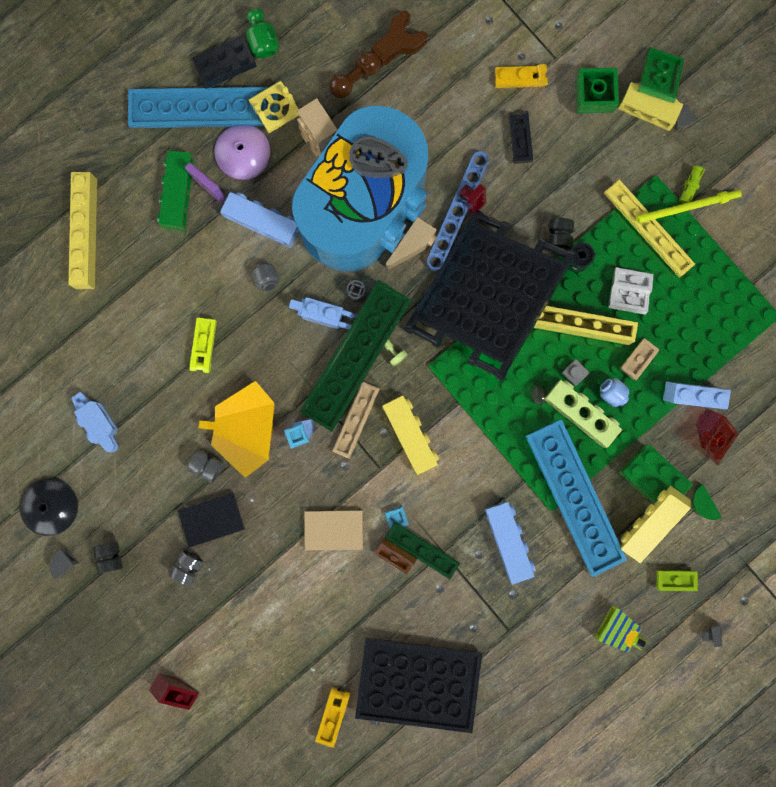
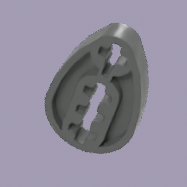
(377, 147)

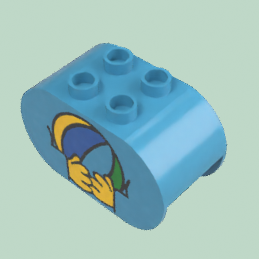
(354, 217)

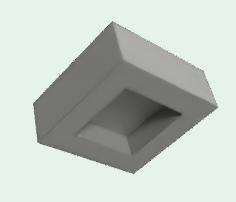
(575, 373)

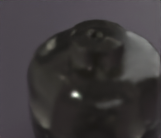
(538, 394)

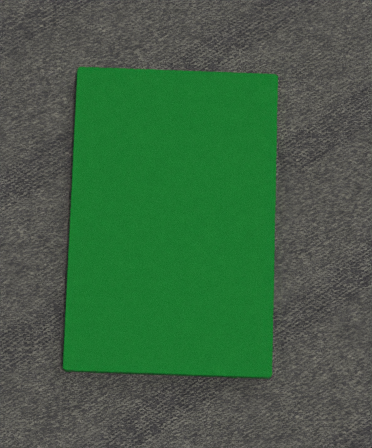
(690, 318)

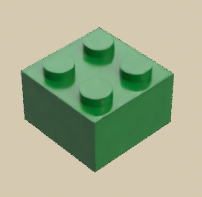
(596, 90)

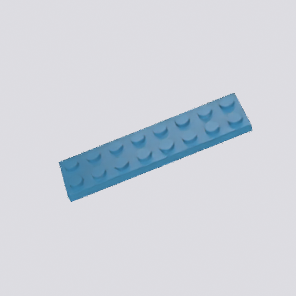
(196, 107)
(576, 498)

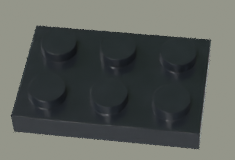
(224, 62)

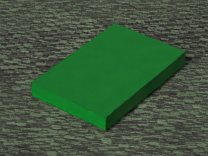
(661, 75)

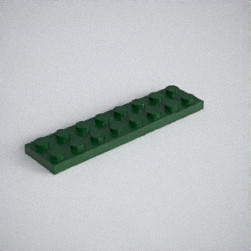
(355, 355)

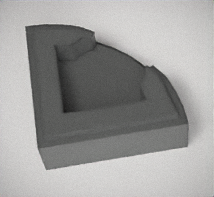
(685, 118)

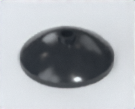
(60, 504)

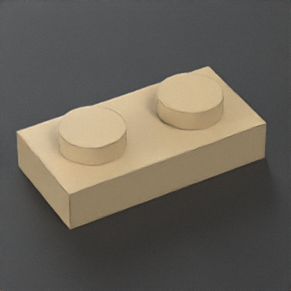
(639, 359)

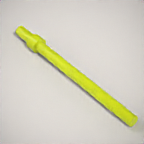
(722, 197)

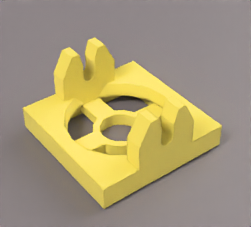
(278, 88)

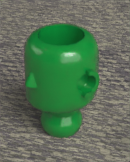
(261, 35)

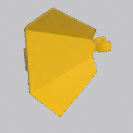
(243, 428)

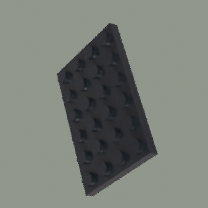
(418, 685)

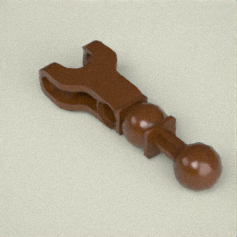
(381, 54)

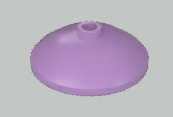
(242, 163)

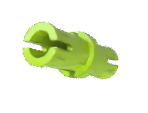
(692, 184)

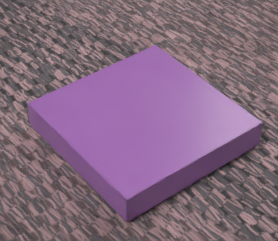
(205, 182)

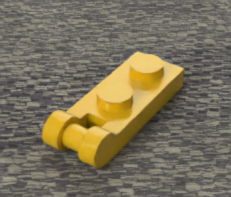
(520, 76)
(332, 718)

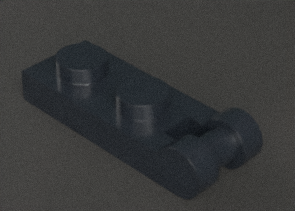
(520, 137)

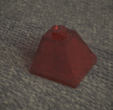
(715, 434)

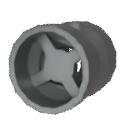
(356, 294)

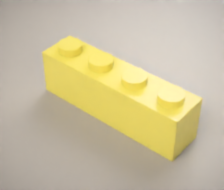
(410, 436)
(655, 524)

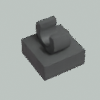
(714, 634)

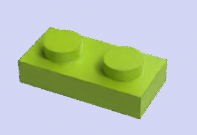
(676, 580)

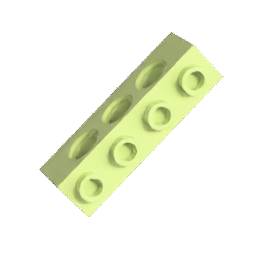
(610, 426)

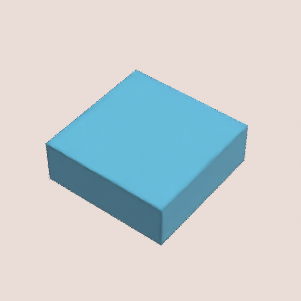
(296, 436)
(396, 515)

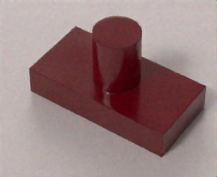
(475, 198)

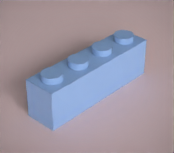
(259, 219)
(509, 542)

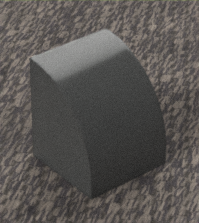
(62, 563)

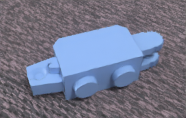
(322, 313)
(96, 422)

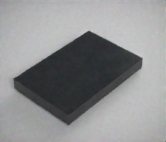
(211, 520)

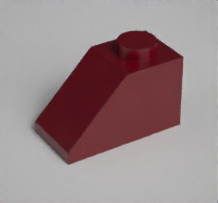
(173, 692)

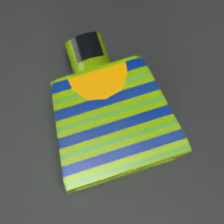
(620, 631)

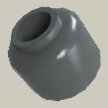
(265, 277)

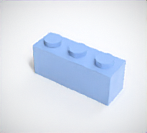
(697, 395)

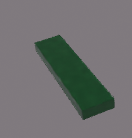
(422, 550)

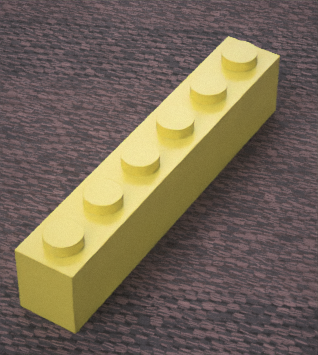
(82, 230)
(587, 325)

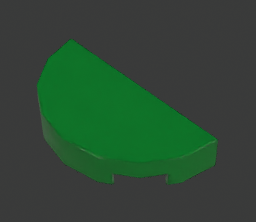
(704, 504)

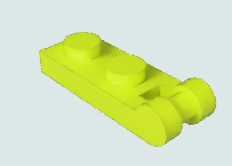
(203, 344)

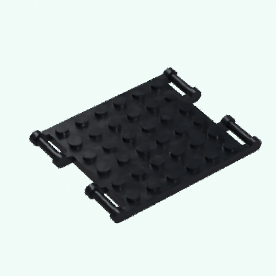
(490, 293)

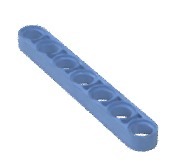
(450, 217)

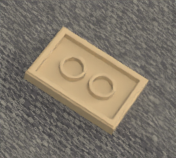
(334, 530)

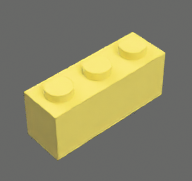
(650, 108)

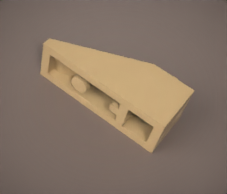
(414, 242)

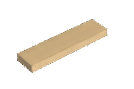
(356, 420)

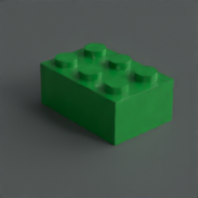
(652, 474)

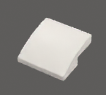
(630, 291)

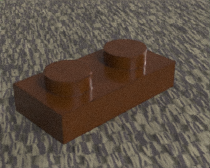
(395, 556)

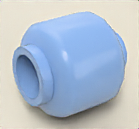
(614, 392)

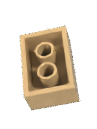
(316, 126)

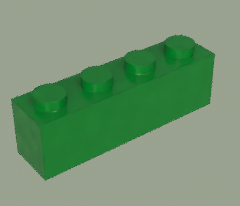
(176, 191)

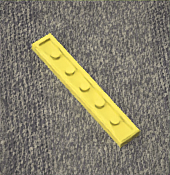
(650, 230)

